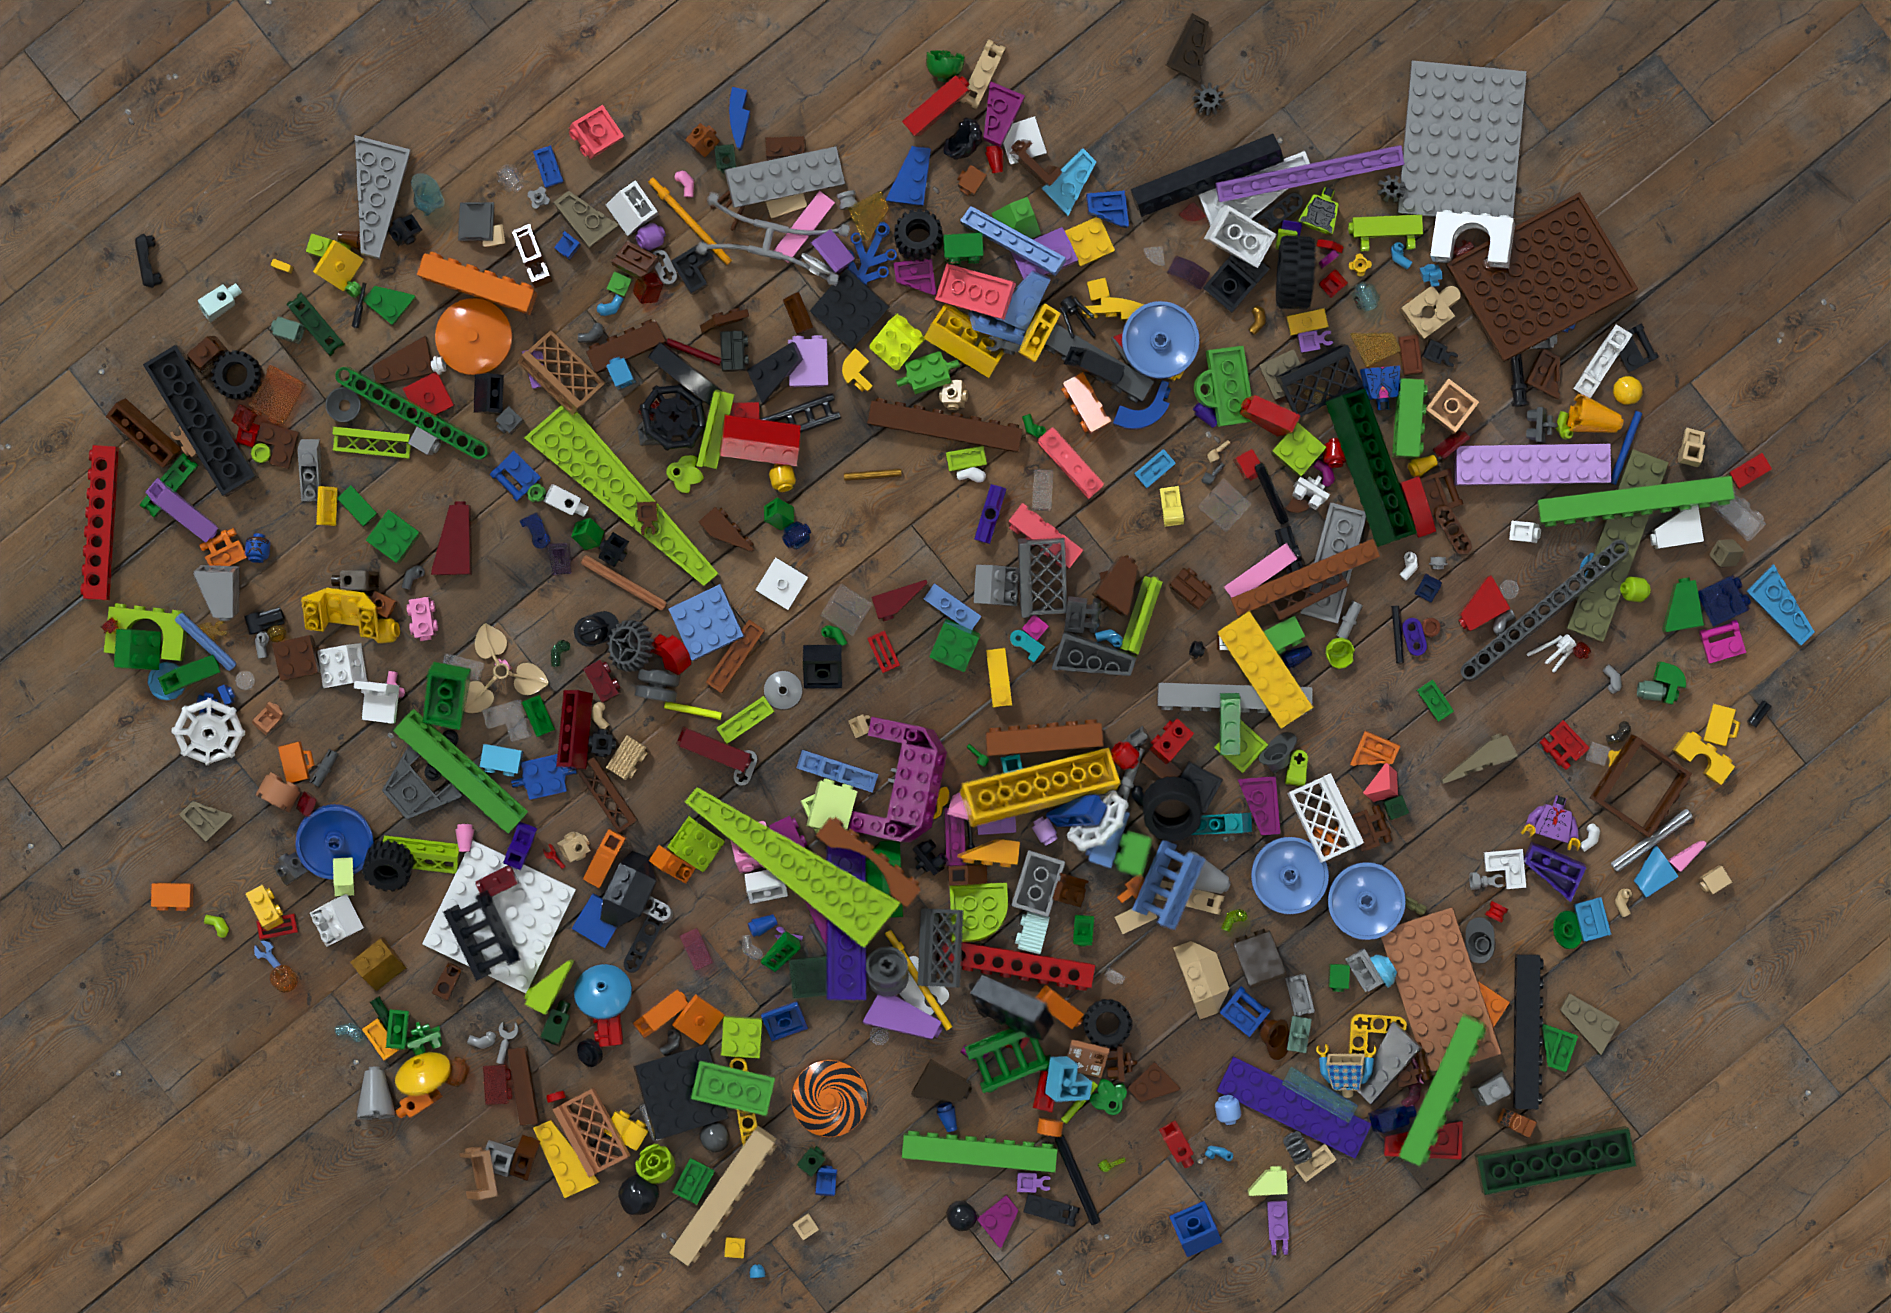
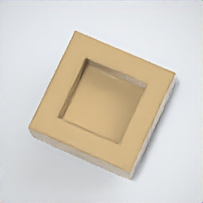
(805, 1226)

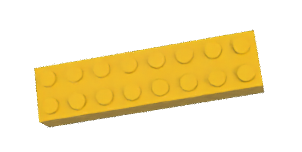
(1039, 787)

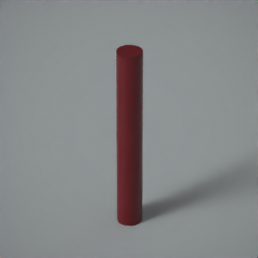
(693, 351)

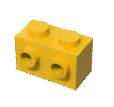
(265, 908)

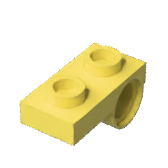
(1171, 506)

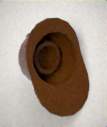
(1275, 1036)

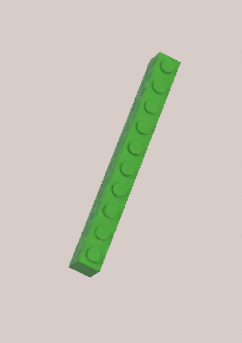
(1635, 500)

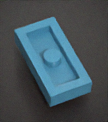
(1154, 468)

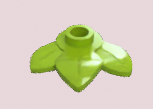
(687, 474)

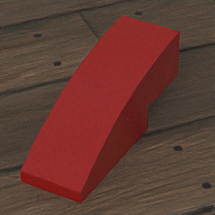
(1418, 506)

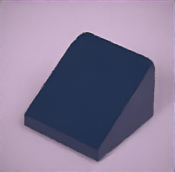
(1428, 587)

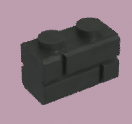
(733, 351)

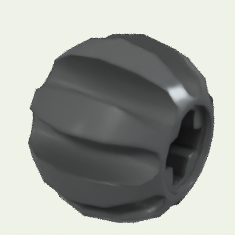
(1386, 192)

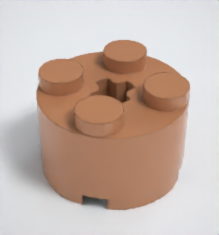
(278, 793)

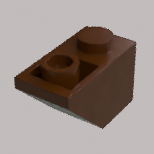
(967, 874)

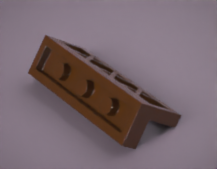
(1310, 600)
(612, 790)
(523, 1085)

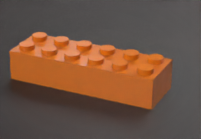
(476, 283)

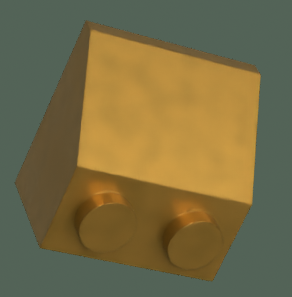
(378, 964)

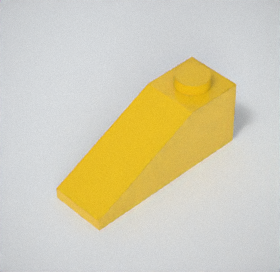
(1038, 331)
(999, 677)

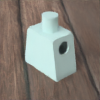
(213, 307)

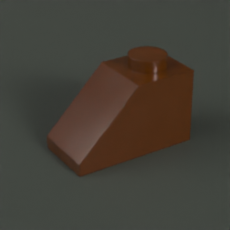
(524, 1157)

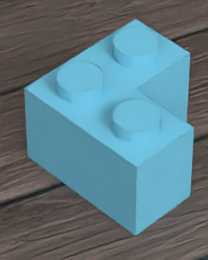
(1065, 1083)

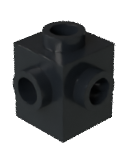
(404, 230)
(613, 549)
(602, 750)

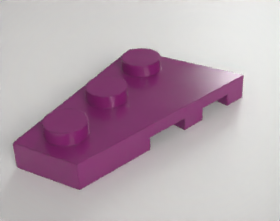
(1001, 112)
(1263, 802)

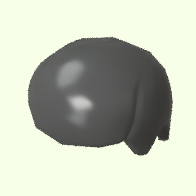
(714, 1137)

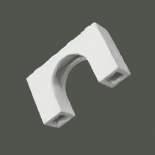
(1451, 225)

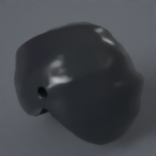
(638, 1195)

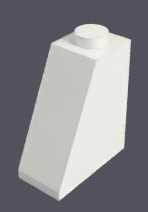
(1679, 530)

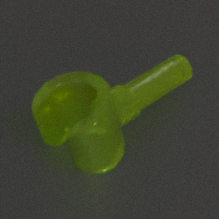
(1105, 1166)

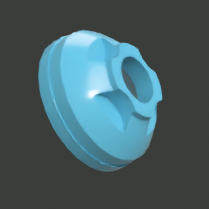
(1385, 969)

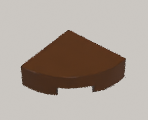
(1297, 505)

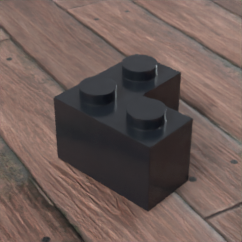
(688, 268)

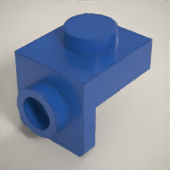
(825, 1181)

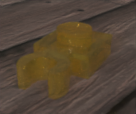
(211, 631)

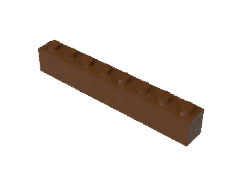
(944, 426)

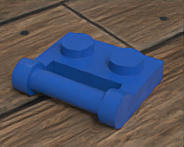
(520, 471)
(1240, 1016)

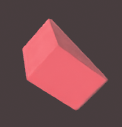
(1383, 785)

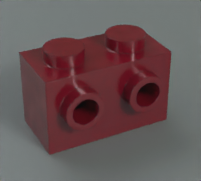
(602, 681)

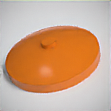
(473, 336)

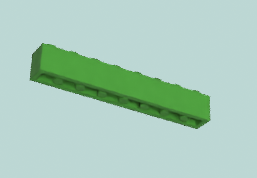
(460, 771)
(979, 1152)

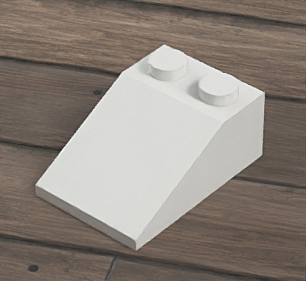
(1240, 236)

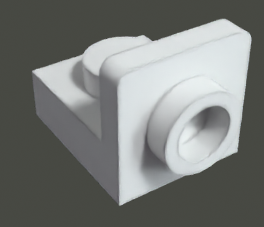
(1525, 531)

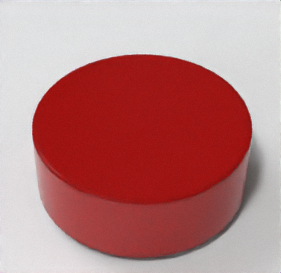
(555, 1096)

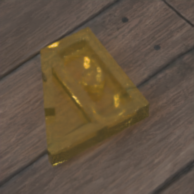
(869, 213)
(1374, 346)

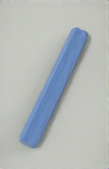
(205, 641)

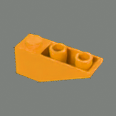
(997, 850)

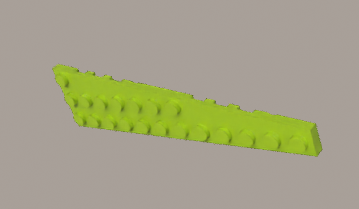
(590, 462)
(833, 892)

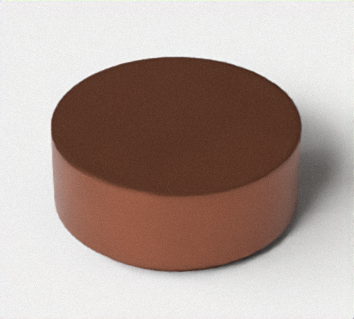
(1430, 627)

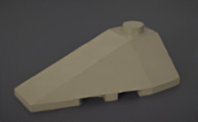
(1490, 753)

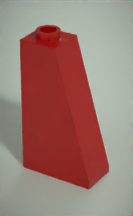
(937, 105)

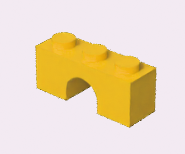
(1718, 766)

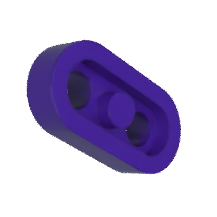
(1414, 636)

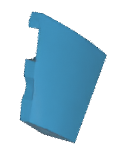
(1655, 873)

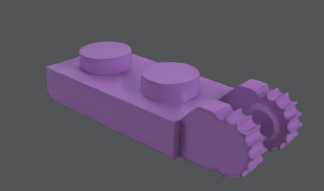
(1278, 1224)

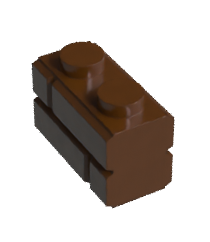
(1191, 588)

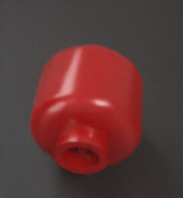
(1333, 454)
(1125, 755)

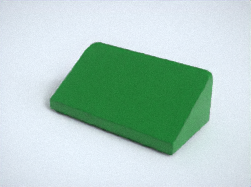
(397, 1029)

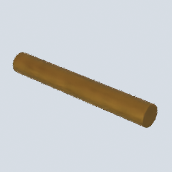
(872, 474)

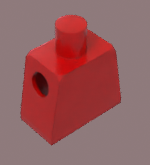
(1175, 1139)

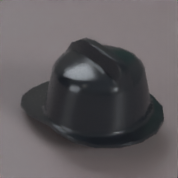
(595, 628)

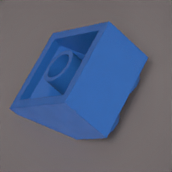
(1195, 1229)

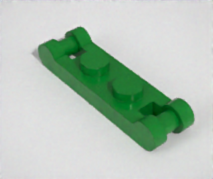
(174, 479)

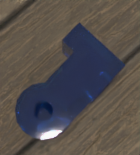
(537, 529)

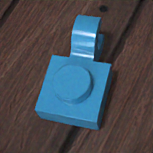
(1431, 273)

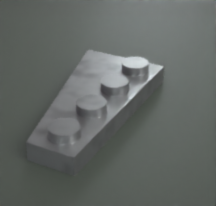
(1390, 1060)

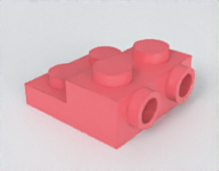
(595, 132)

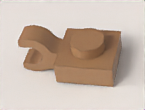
(187, 447)

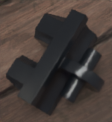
(927, 859)

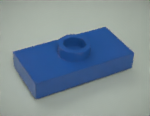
(548, 166)

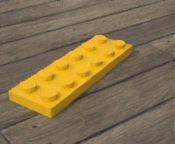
(1265, 669)

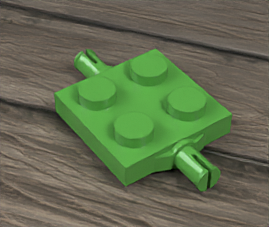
(927, 372)

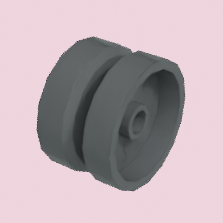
(657, 685)
(887, 971)

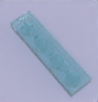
(1319, 1094)

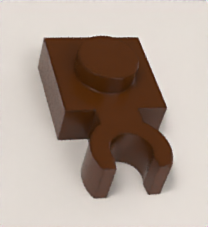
(647, 513)

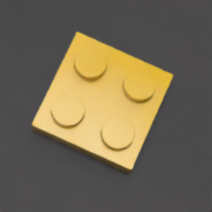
(1090, 241)

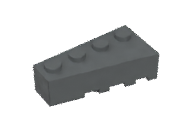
(1089, 656)

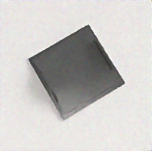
(476, 221)

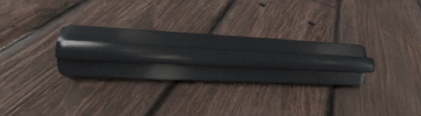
(1271, 493)

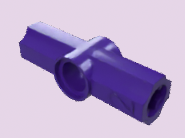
(986, 526)

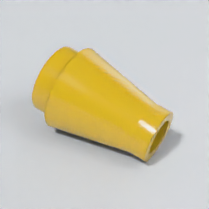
(1419, 466)

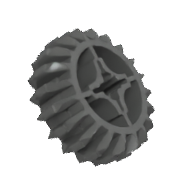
(630, 645)

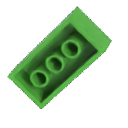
(1408, 419)
(1132, 852)

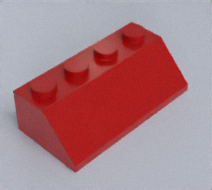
(760, 440)

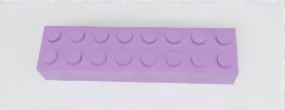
(1532, 464)

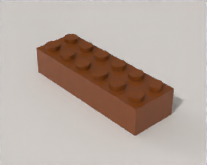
(1044, 739)

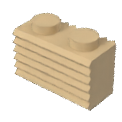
(627, 757)

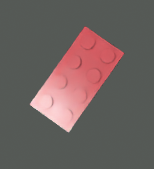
(975, 291)

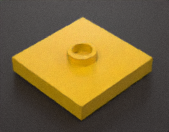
(338, 265)

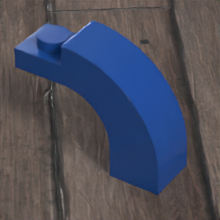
(1139, 419)

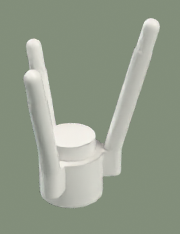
(1565, 644)

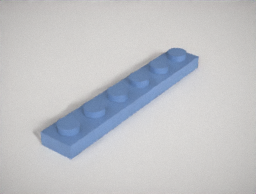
(1013, 240)

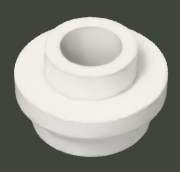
(438, 365)

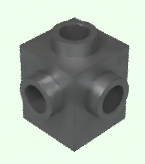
(289, 868)

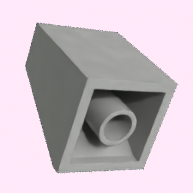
(220, 589)

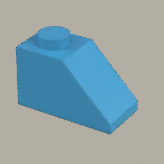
(620, 373)

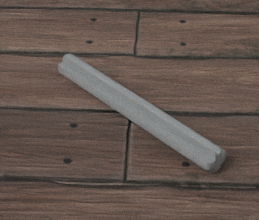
(1648, 843)

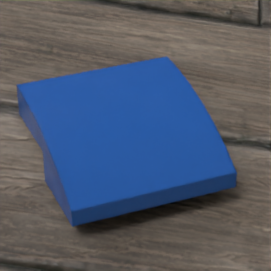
(591, 926)

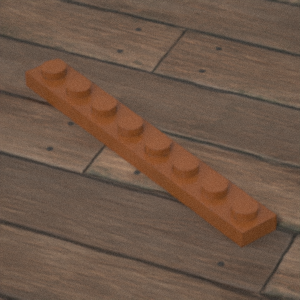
(1305, 577)

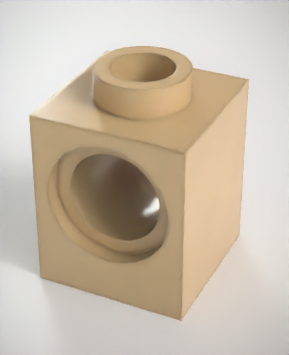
(1714, 880)

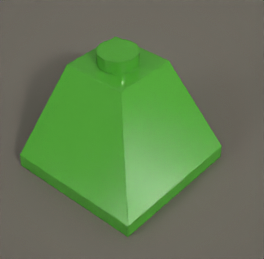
(1019, 217)

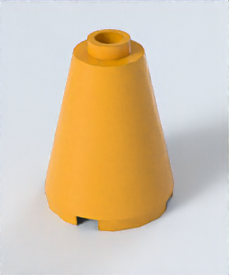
(1592, 417)

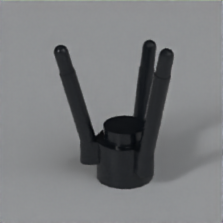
(1071, 306)

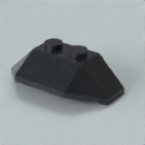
(628, 890)

